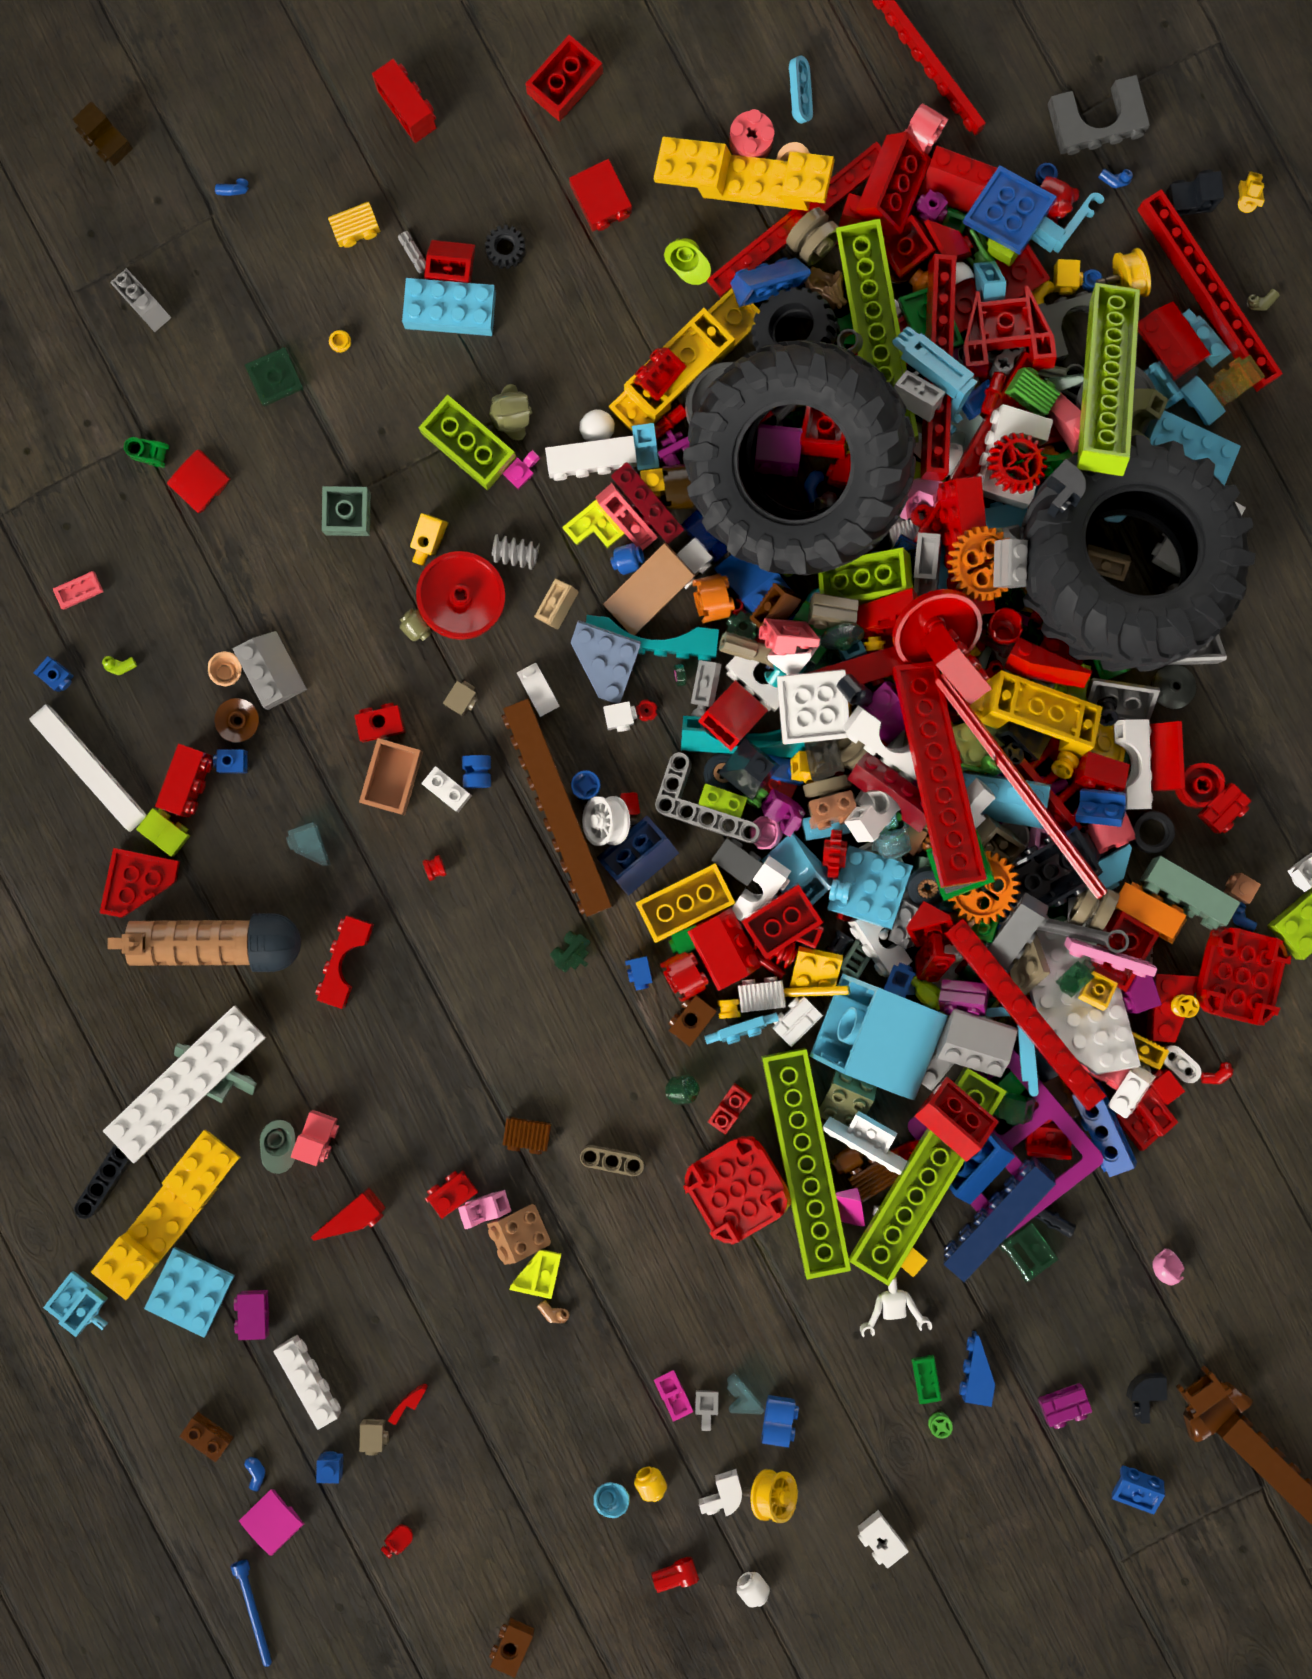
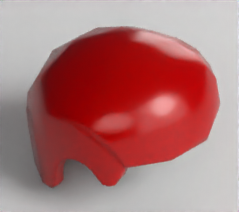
(1005, 626)

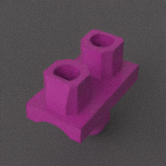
(668, 454)

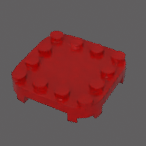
(1241, 975)
(737, 1189)

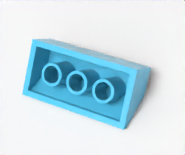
(1008, 804)

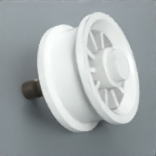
(606, 820)

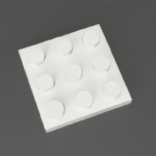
(812, 707)

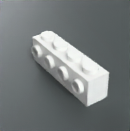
(590, 457)
(307, 1381)

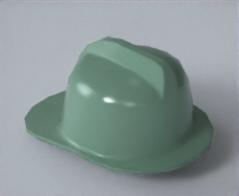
(277, 1146)

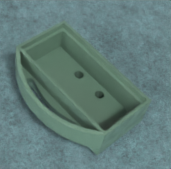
(1190, 892)

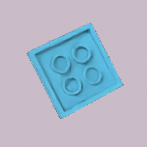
(875, 889)
(189, 1292)

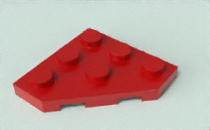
(135, 880)

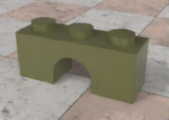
(1147, 406)

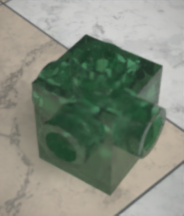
(734, 622)

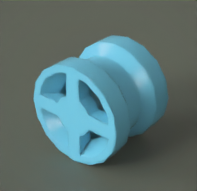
(840, 891)

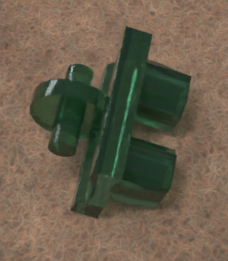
(574, 954)
(1076, 977)

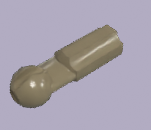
(745, 648)

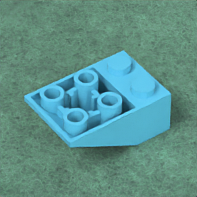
(804, 867)

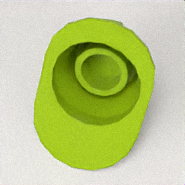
(688, 261)

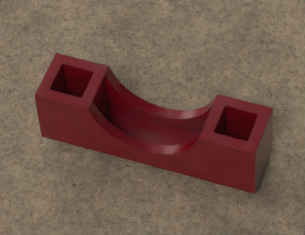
(875, 775)

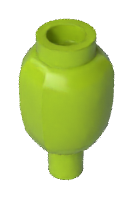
(927, 993)

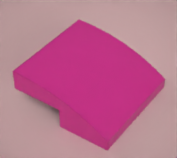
(271, 1522)

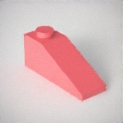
(1067, 421)
(625, 517)

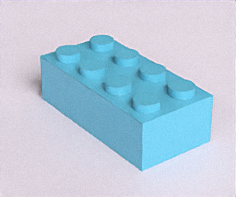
(449, 306)
(1196, 441)

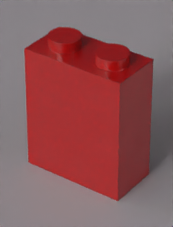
(600, 195)
(733, 715)

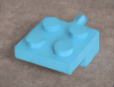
(76, 1304)

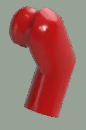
(1220, 1076)

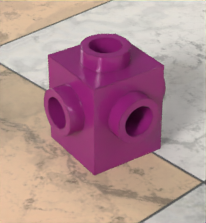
(932, 207)

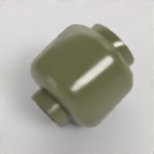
(414, 625)

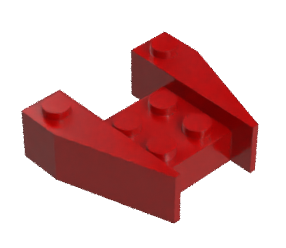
(1007, 326)
(1047, 662)

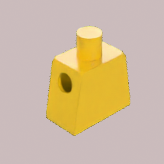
(434, 530)

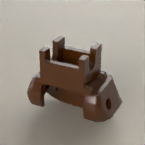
(1211, 1405)

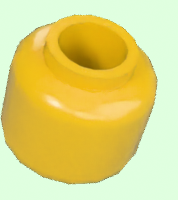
(650, 1484)

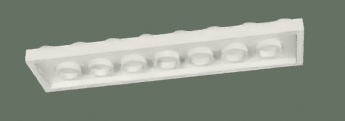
(184, 1084)

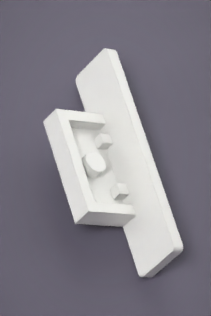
(868, 1138)

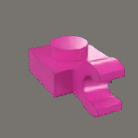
(519, 472)

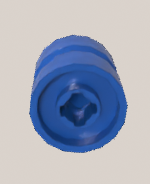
(476, 771)
(585, 785)

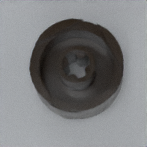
(676, 487)

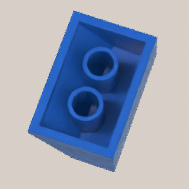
(768, 280)
(981, 1169)

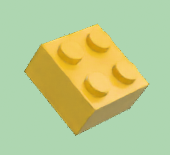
(1098, 991)

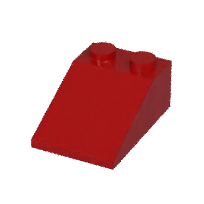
(1140, 943)
(355, 1216)

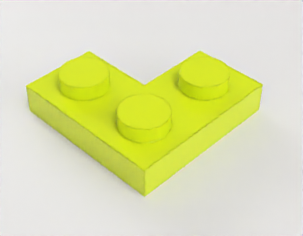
(593, 520)

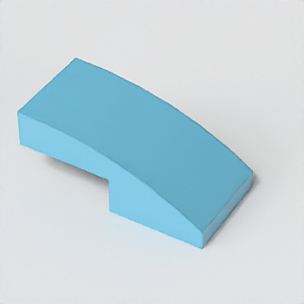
(1202, 399)
(645, 446)

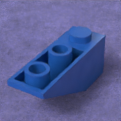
(978, 1382)

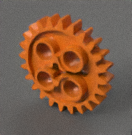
(974, 545)
(970, 903)

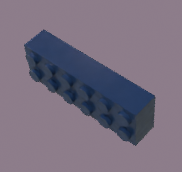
(998, 1218)

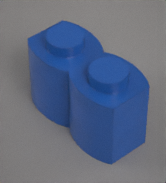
(778, 1421)

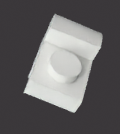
(538, 689)
(1302, 873)
(728, 1496)

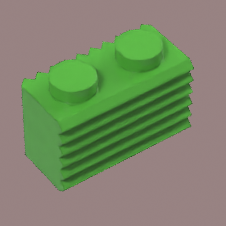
(1032, 391)

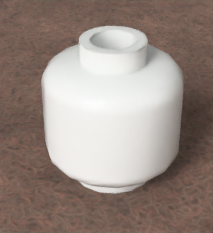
(753, 1589)

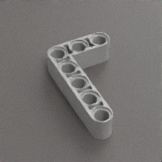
(698, 810)

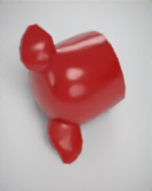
(1065, 195)

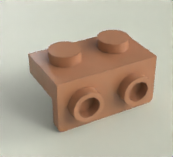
(831, 810)

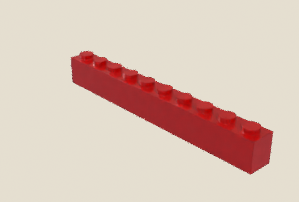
(1206, 285)
(940, 331)

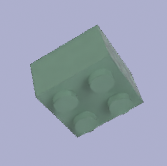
(346, 511)

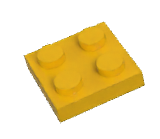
(815, 968)

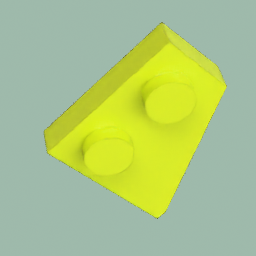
(538, 1275)

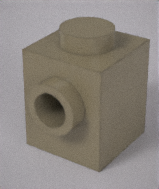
(461, 698)
(373, 1436)

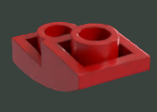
(729, 1108)

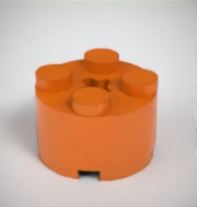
(713, 598)

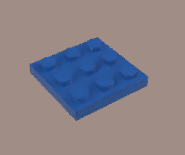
(1009, 210)

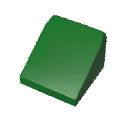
(955, 219)

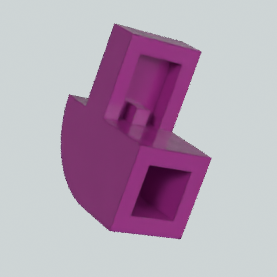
(784, 811)

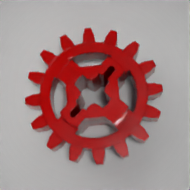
(834, 853)

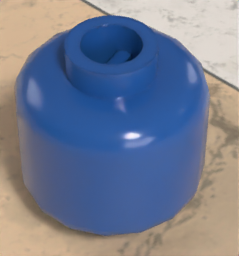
(627, 558)

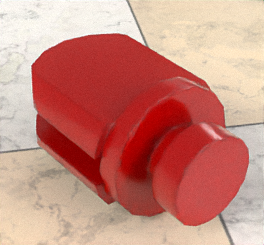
(397, 1540)

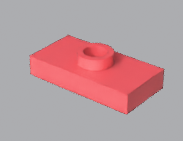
(78, 590)

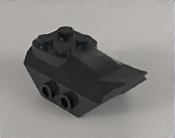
(1048, 873)

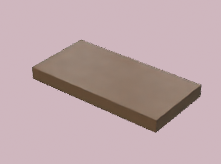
(649, 589)

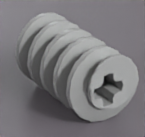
(515, 552)

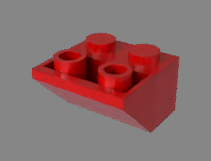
(450, 261)

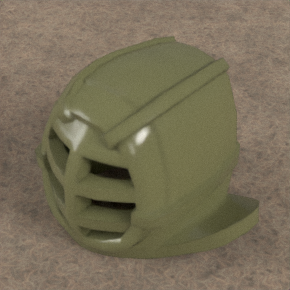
(511, 412)

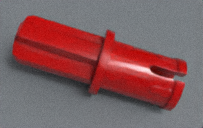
(993, 392)
(669, 421)

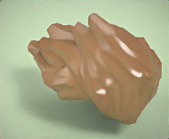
(827, 285)

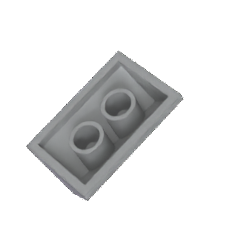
(1210, 654)
(1132, 699)

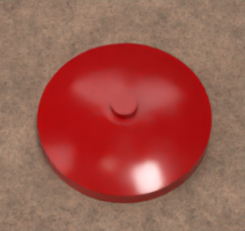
(460, 595)
(926, 614)

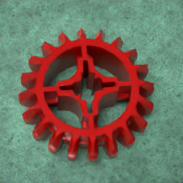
(1007, 444)

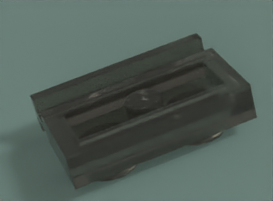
(824, 758)

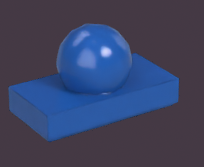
(975, 400)

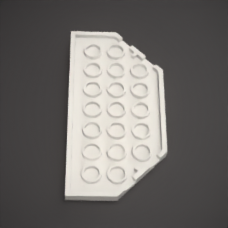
(1093, 1036)

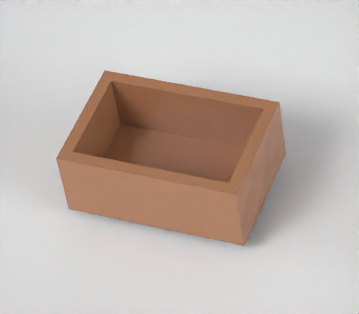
(391, 776)

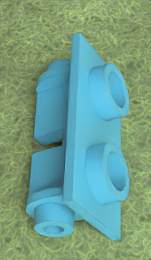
(1164, 383)

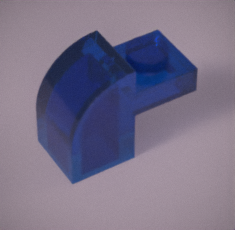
(696, 530)

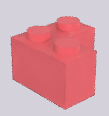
(313, 1143)

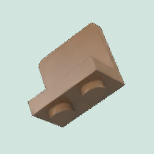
(519, 1235)

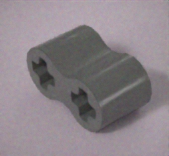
(1006, 361)

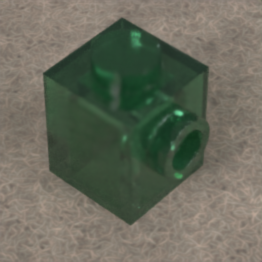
(1016, 1109)

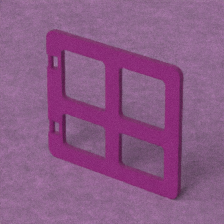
(1047, 1110)

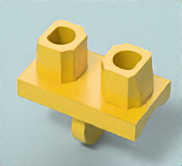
(1251, 193)

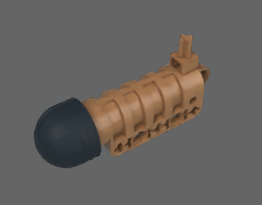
(262, 942)

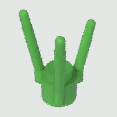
(982, 255)
(987, 766)

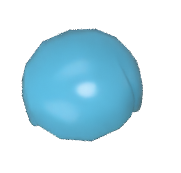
(611, 1500)

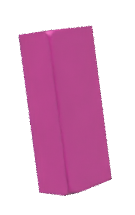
(850, 1207)

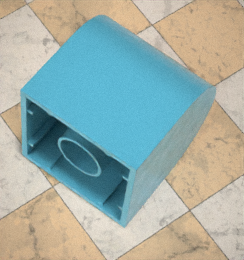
(879, 1037)

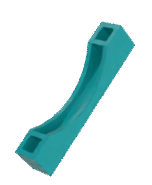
(698, 642)
(698, 738)

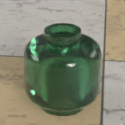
(682, 1089)

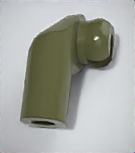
(1262, 303)

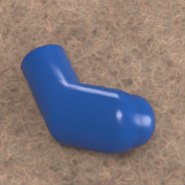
(1240, 919)
(257, 1471)

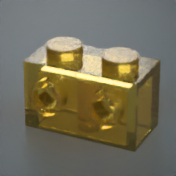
(1236, 380)

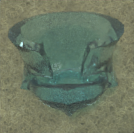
(893, 843)

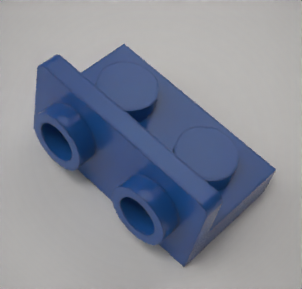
(1101, 807)
(1139, 1490)

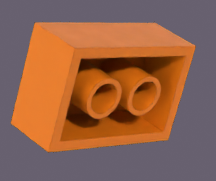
(1151, 911)

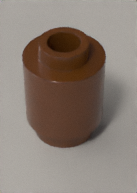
(847, 1160)

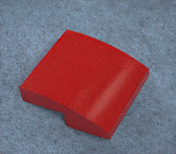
(198, 481)
(1148, 1120)

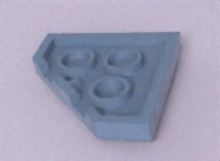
(605, 658)

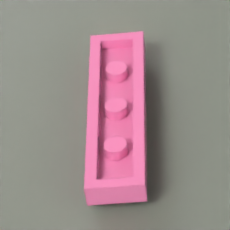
(1101, 955)

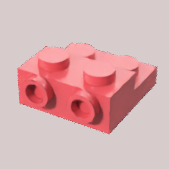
(786, 635)

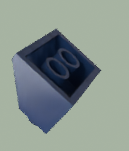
(638, 855)

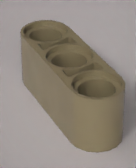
(623, 1159)

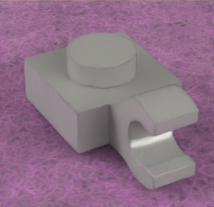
(706, 1405)

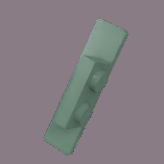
(221, 1090)

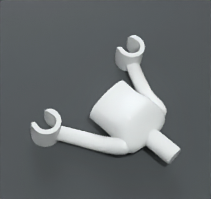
(894, 1307)

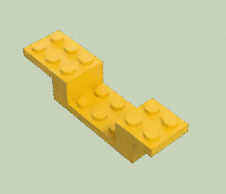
(743, 178)
(698, 344)
(1047, 712)
(167, 1215)

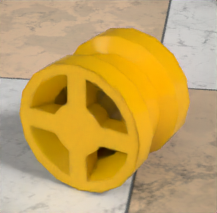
(1065, 764)
(1189, 1003)
(729, 1008)

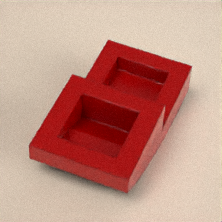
(410, 1400)

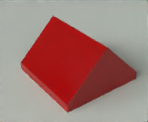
(928, 921)

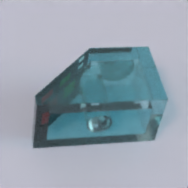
(308, 843)

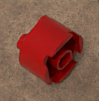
(1212, 786)
(684, 975)

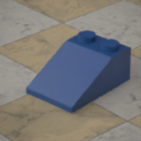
(748, 581)

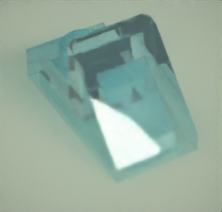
(747, 1402)

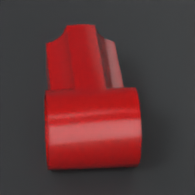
(681, 1574)

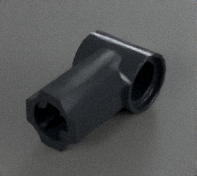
(855, 691)

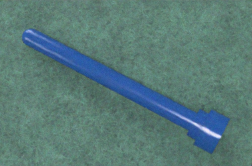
(241, 1571)

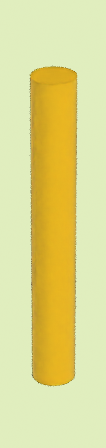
(817, 991)

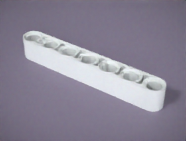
(88, 767)

